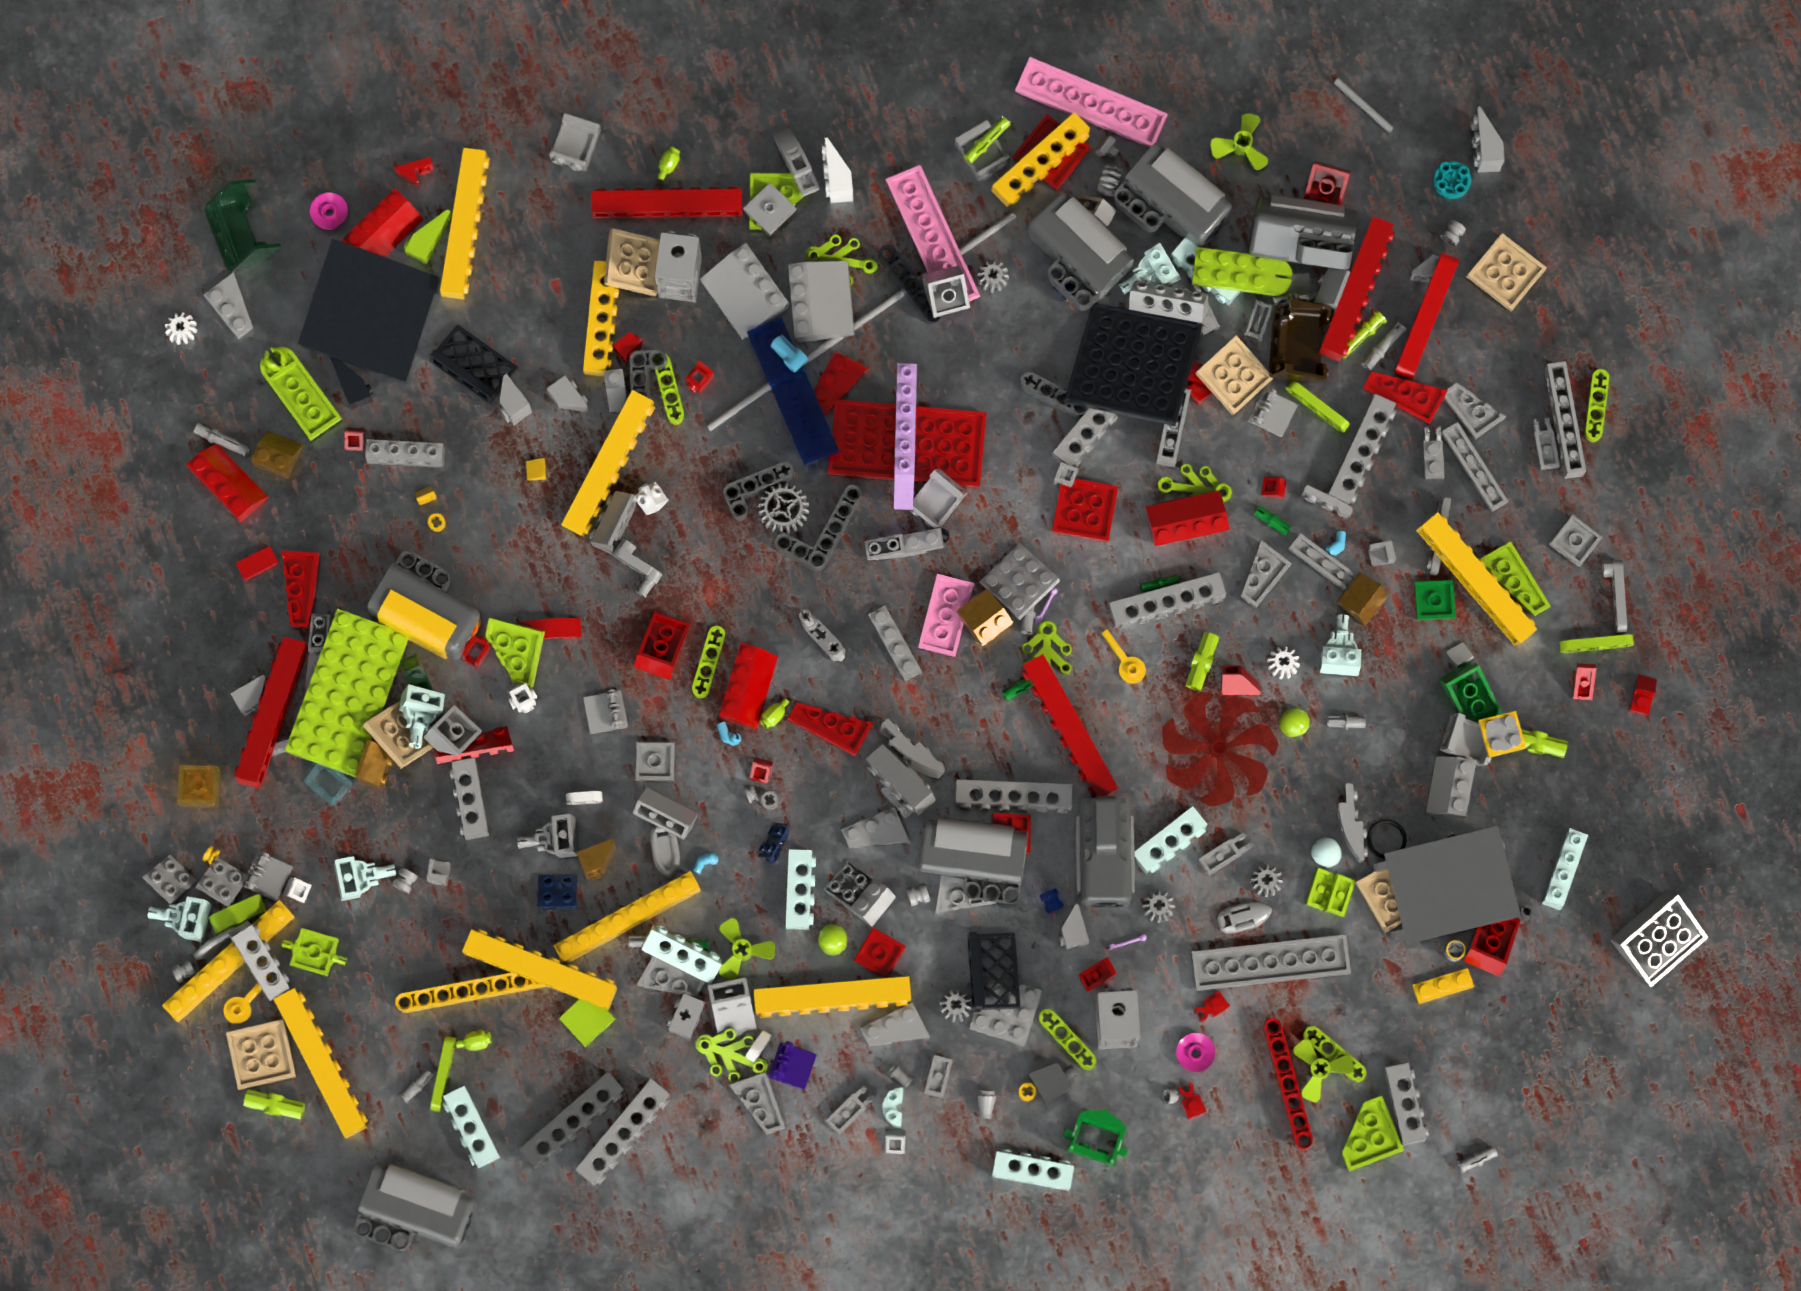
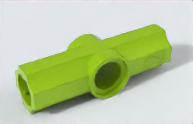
(1202, 661)
(1541, 743)
(274, 1104)

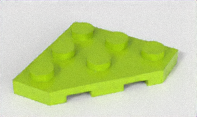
(782, 182)
(516, 648)
(1371, 1136)

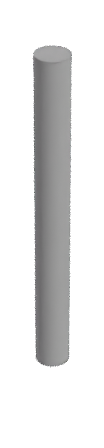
(1362, 104)

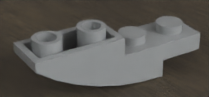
(796, 161)
(904, 545)
(319, 629)
(914, 756)
(1352, 830)

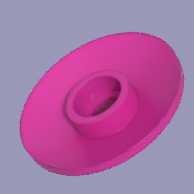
(325, 203)
(1195, 1042)

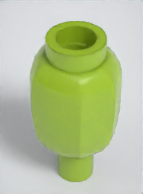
(668, 162)
(773, 714)
(475, 1040)

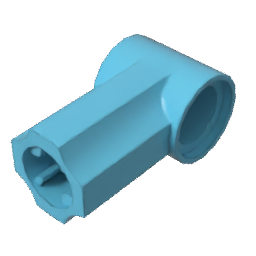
(792, 356)

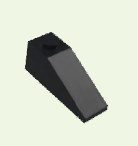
(353, 385)

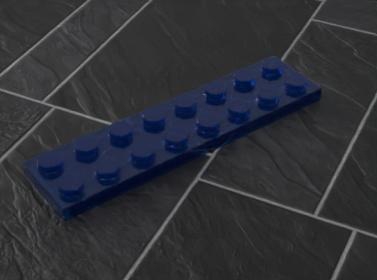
(794, 396)

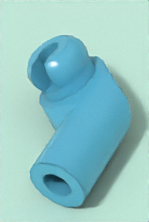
(1338, 546)
(726, 736)
(704, 859)

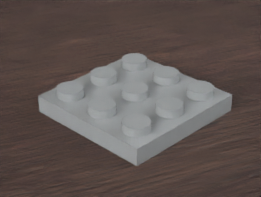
(1019, 581)
(1007, 1024)

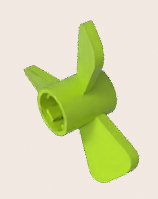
(1222, 147)
(731, 967)
(1306, 1052)

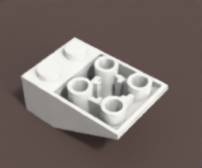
(839, 177)

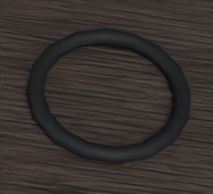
(1385, 822)

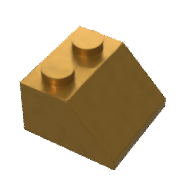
(276, 454)
(984, 617)
(373, 765)
(596, 859)

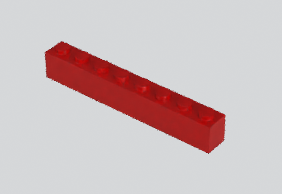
(666, 203)
(1356, 289)
(271, 712)
(1069, 726)

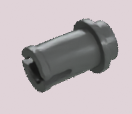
(1529, 910)

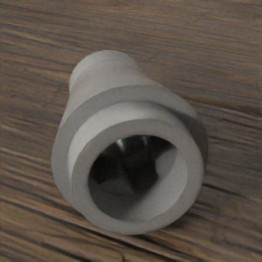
(986, 1103)

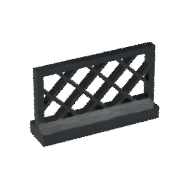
(461, 373)
(976, 971)

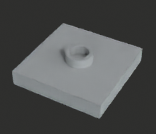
(769, 209)
(1575, 540)
(655, 761)

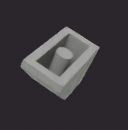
(1098, 207)
(1426, 269)
(615, 389)
(1073, 931)

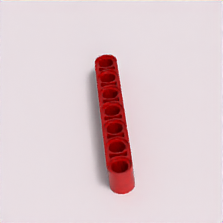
(1426, 315)
(1289, 1074)

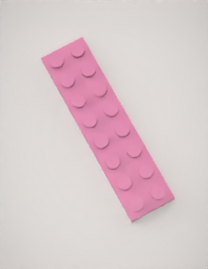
(1091, 102)
(927, 224)

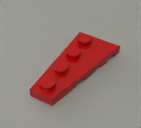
(837, 380)
(1410, 396)
(301, 580)
(839, 730)
(486, 742)

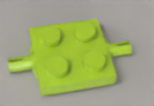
(314, 952)

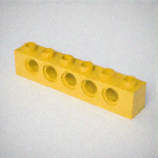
(1072, 125)
(593, 365)

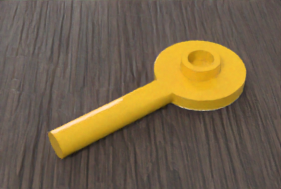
(1131, 668)
(237, 1009)

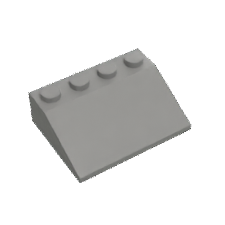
(744, 291)
(821, 300)
(1659, 937)

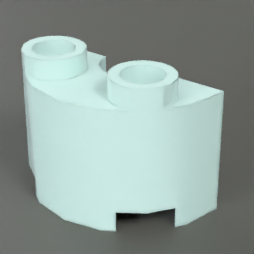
(889, 1106)

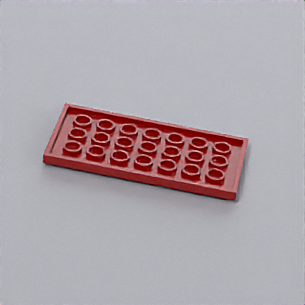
(942, 440)

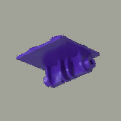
(792, 1065)

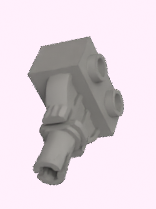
(555, 837)

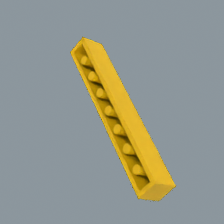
(463, 223)
(607, 464)
(1476, 579)
(627, 918)
(224, 964)
(539, 969)
(832, 996)
(320, 1062)

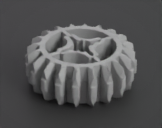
(791, 523)

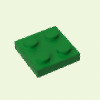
(1435, 600)

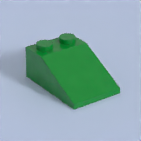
(1470, 692)

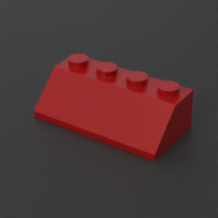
(385, 225)
(227, 482)
(1187, 518)
(748, 686)

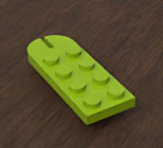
(1240, 272)
(298, 392)

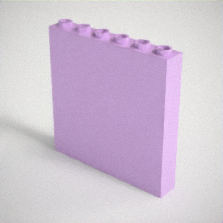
(905, 436)

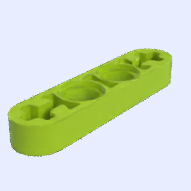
(670, 388)
(1596, 405)
(1317, 406)
(1596, 643)
(710, 662)
(1069, 1037)
(1337, 1051)
(443, 1074)

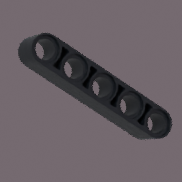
(900, 279)

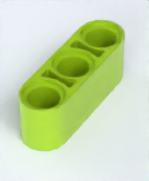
(238, 914)

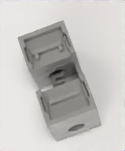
(678, 266)
(1115, 1030)

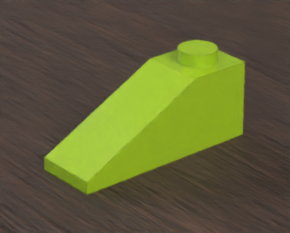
(426, 239)

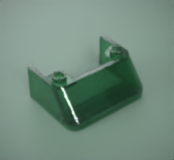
(232, 229)

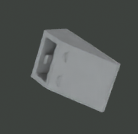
(1487, 143)
(860, 893)
(733, 1009)

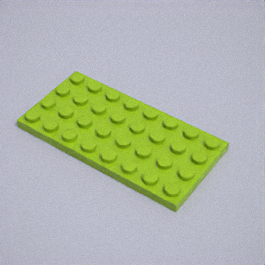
(346, 692)

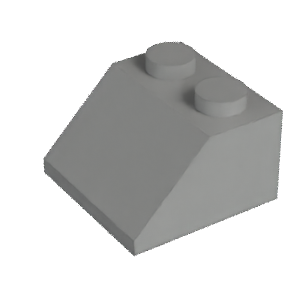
(1331, 288)
(946, 291)
(513, 403)
(453, 732)

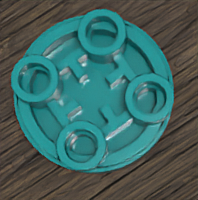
(1452, 180)

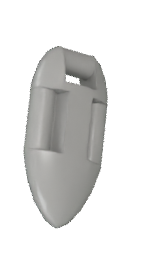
(665, 852)
(1243, 916)
(214, 945)

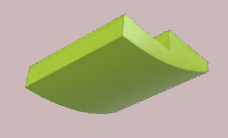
(1329, 892)
(587, 1021)

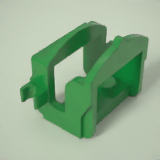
(1104, 1121)

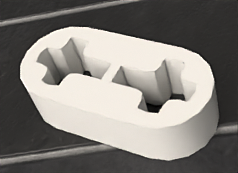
(581, 798)
(758, 1046)

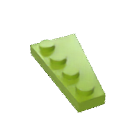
(1516, 578)

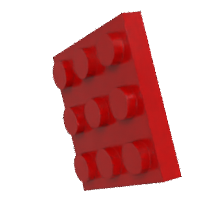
(1059, 174)
(1085, 510)

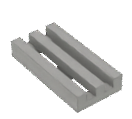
(1253, 335)

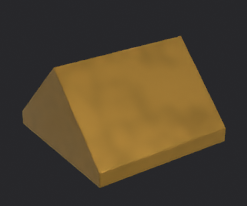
(1362, 598)

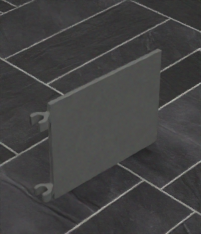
(1451, 885)

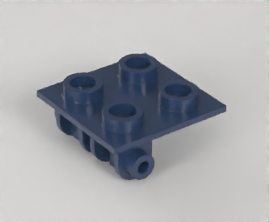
(777, 833)
(557, 891)

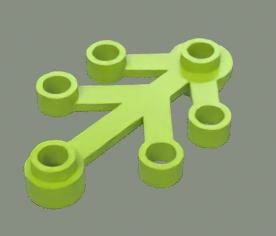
(838, 256)
(1197, 487)
(1048, 652)
(728, 1053)

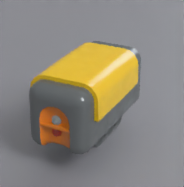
(423, 609)

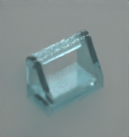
(343, 780)

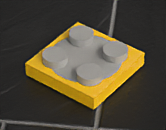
(1502, 734)

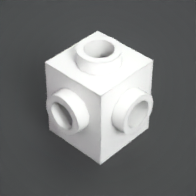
(651, 498)
(522, 691)

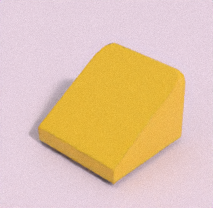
(536, 469)
(425, 495)

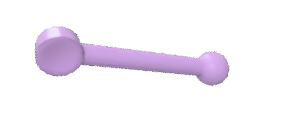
(1039, 619)
(1142, 937)

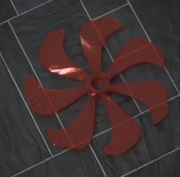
(1230, 711)

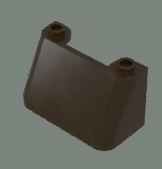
(1298, 340)

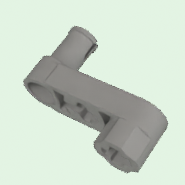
(651, 576)
(828, 644)

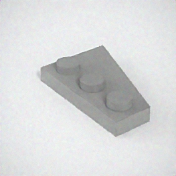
(230, 306)
(1471, 411)
(1264, 574)
(876, 830)
(952, 895)
(668, 978)
(895, 1027)
(760, 1102)

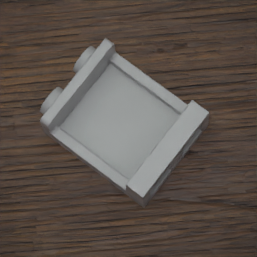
(575, 142)
(987, 162)
(937, 499)
(1464, 740)

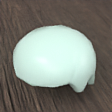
(1326, 852)

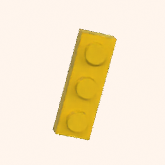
(1443, 986)

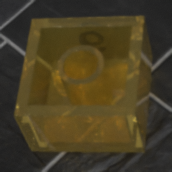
(199, 786)

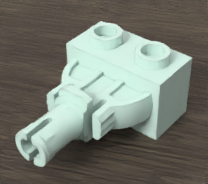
(1153, 269)
(1340, 654)
(420, 710)
(355, 876)
(187, 919)

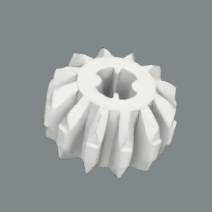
(182, 321)
(1285, 669)

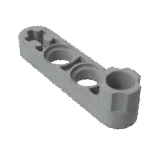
(1614, 569)

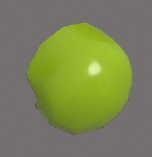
(1294, 722)
(832, 939)

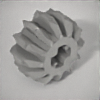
(1109, 180)
(984, 276)
(1261, 875)
(1164, 910)
(956, 1012)

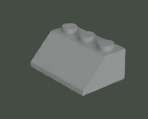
(613, 521)
(1451, 787)

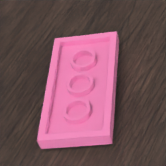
(942, 623)

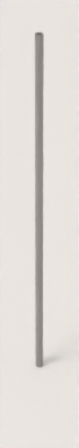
(859, 322)

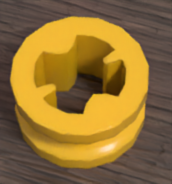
(441, 519)
(210, 854)
(1027, 1085)

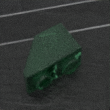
(415, 673)

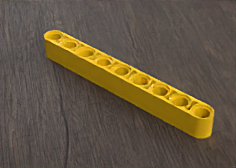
(472, 994)

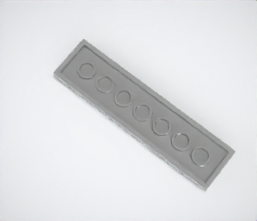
(1271, 962)

